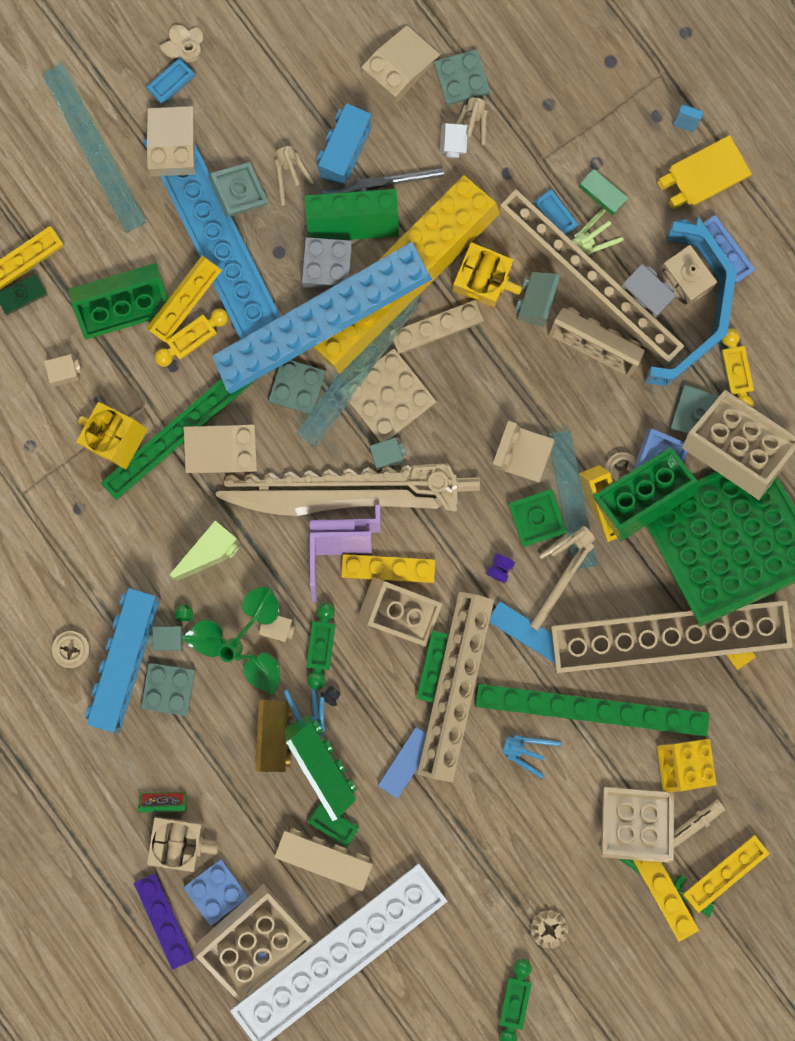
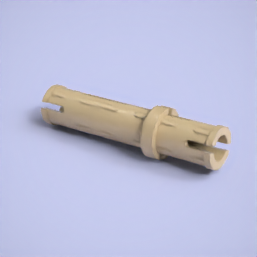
(697, 822)

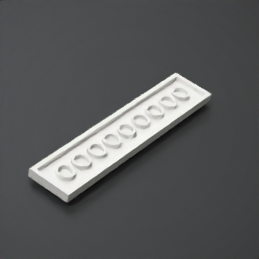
(339, 955)

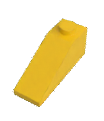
(594, 481)

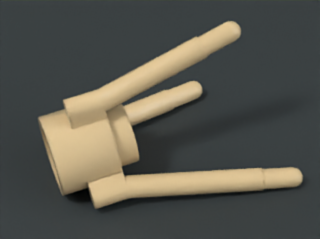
(475, 110)
(287, 159)
(581, 539)

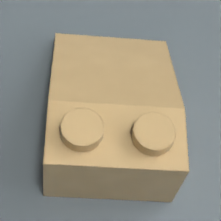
(399, 64)
(171, 141)
(220, 448)
(399, 612)

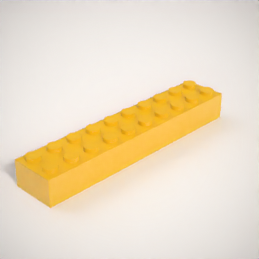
(439, 240)

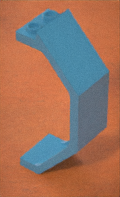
(700, 237)

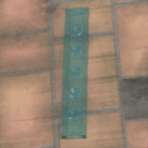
(570, 491)

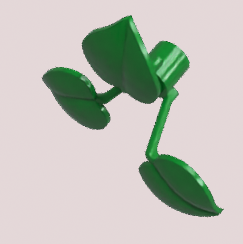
(207, 639)

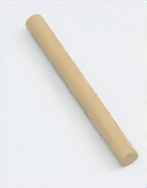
(555, 594)

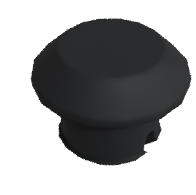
(330, 697)

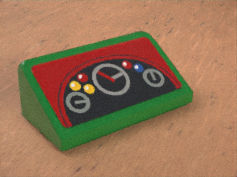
(162, 802)

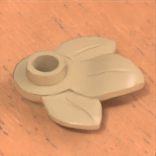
(181, 41)

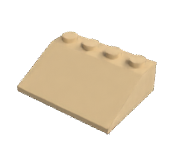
(596, 342)
(741, 444)
(253, 927)

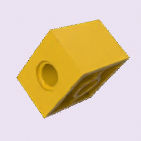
(484, 276)
(111, 435)

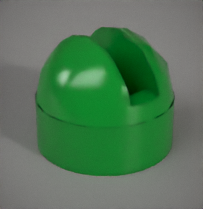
(183, 613)

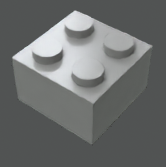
(326, 263)
(649, 290)

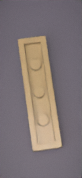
(438, 327)

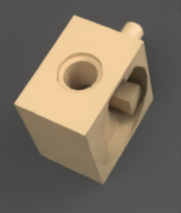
(687, 276)
(177, 844)

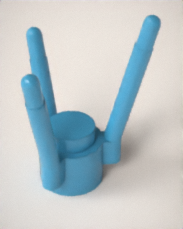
(320, 717)
(514, 747)

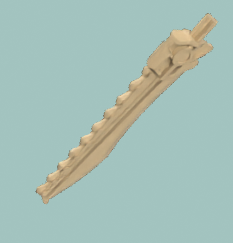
(422, 479)

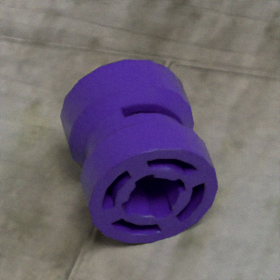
(502, 563)

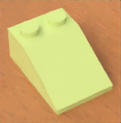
(210, 549)

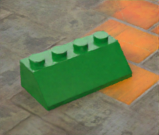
(352, 215)
(118, 301)
(646, 494)
(320, 766)

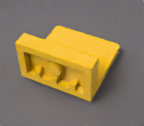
(686, 765)

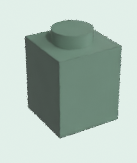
(387, 453)
(166, 638)

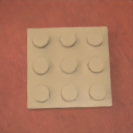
(391, 397)
(637, 825)

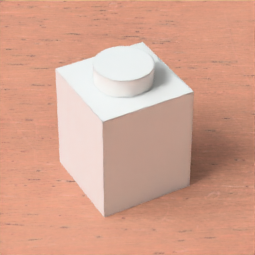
(453, 140)

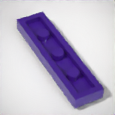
(164, 921)

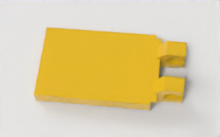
(706, 173)

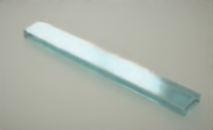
(94, 148)
(350, 379)

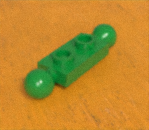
(321, 645)
(515, 1001)

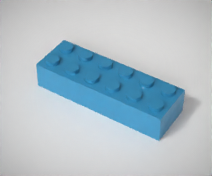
(123, 660)

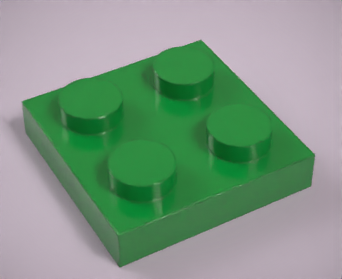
(537, 518)

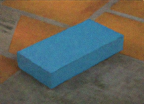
(170, 81)
(688, 118)
(556, 212)

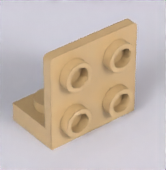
(523, 452)

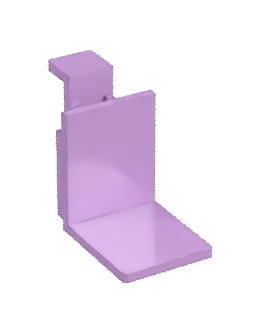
(340, 538)

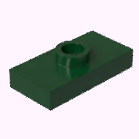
(21, 294)

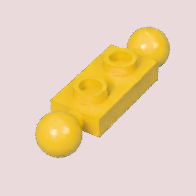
(191, 337)
(737, 367)

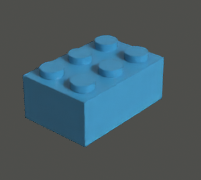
(344, 145)

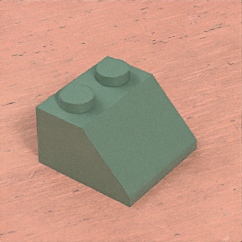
(538, 298)

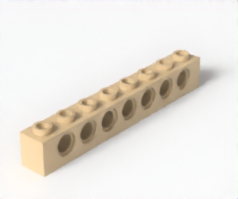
(455, 687)

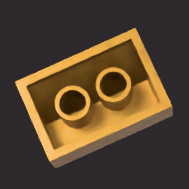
(271, 739)

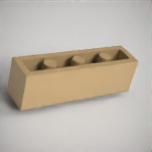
(323, 859)

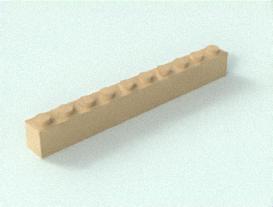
(590, 278)

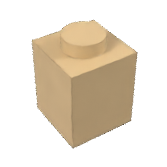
(63, 370)
(279, 630)

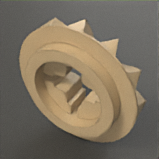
(619, 460)
(65, 639)
(551, 918)

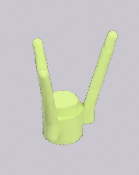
(585, 241)

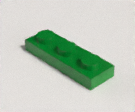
(432, 666)

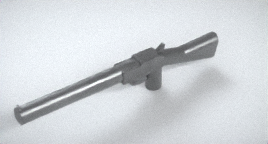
(370, 183)

